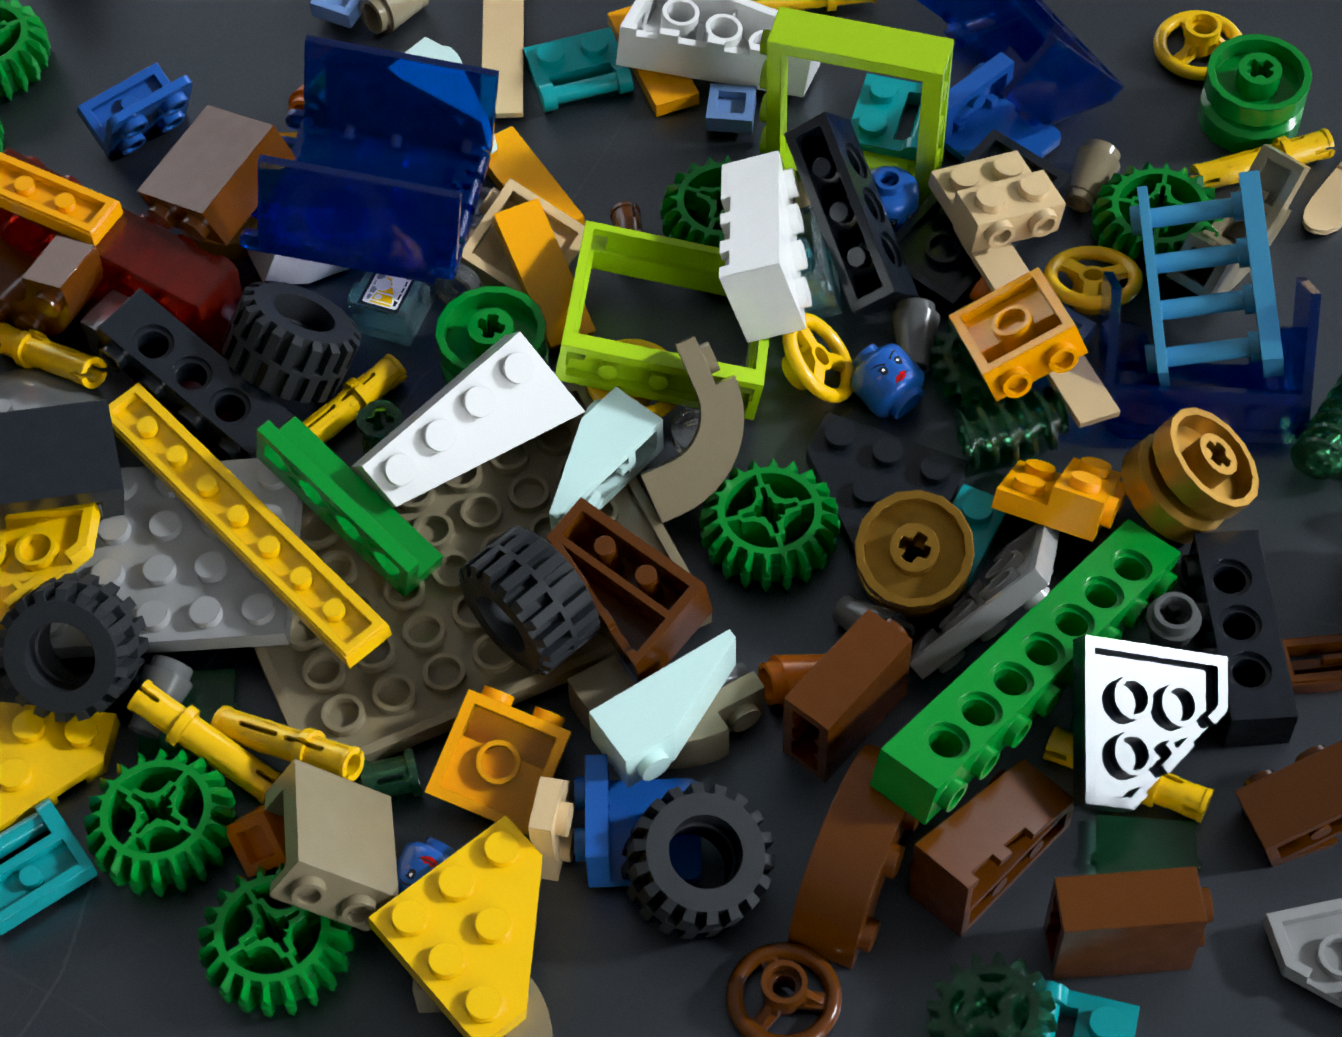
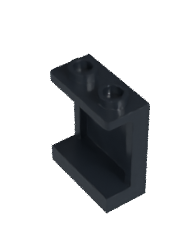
(59, 459)

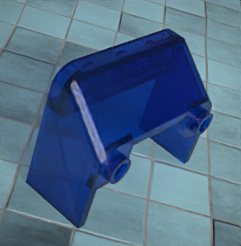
(1052, 67)
(1253, 406)

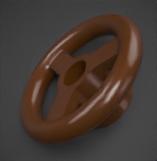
(783, 973)

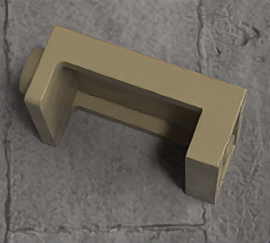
(335, 845)

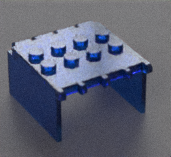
(380, 164)

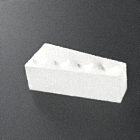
(704, 42)
(763, 247)
(474, 418)

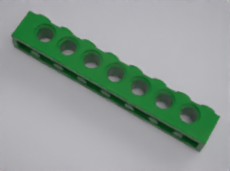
(1021, 674)

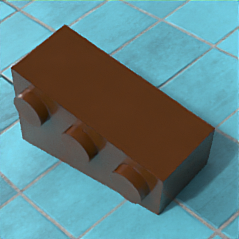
(640, 595)
(1297, 806)
(987, 845)

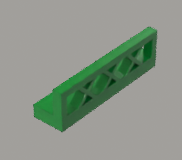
(347, 504)

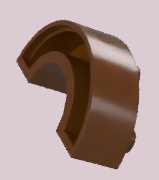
(47, 289)
(849, 867)

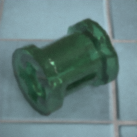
(370, 422)
(402, 764)

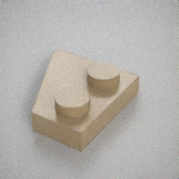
(551, 824)

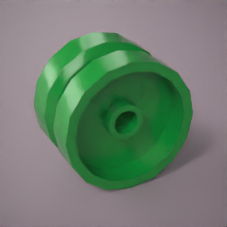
(1253, 92)
(482, 318)

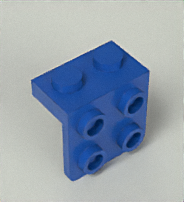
(978, 108)
(136, 109)
(611, 815)

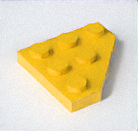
(44, 547)
(48, 757)
(471, 930)

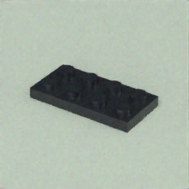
(931, 247)

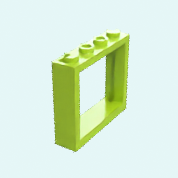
(863, 48)
(637, 368)

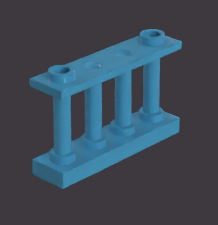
(1254, 298)

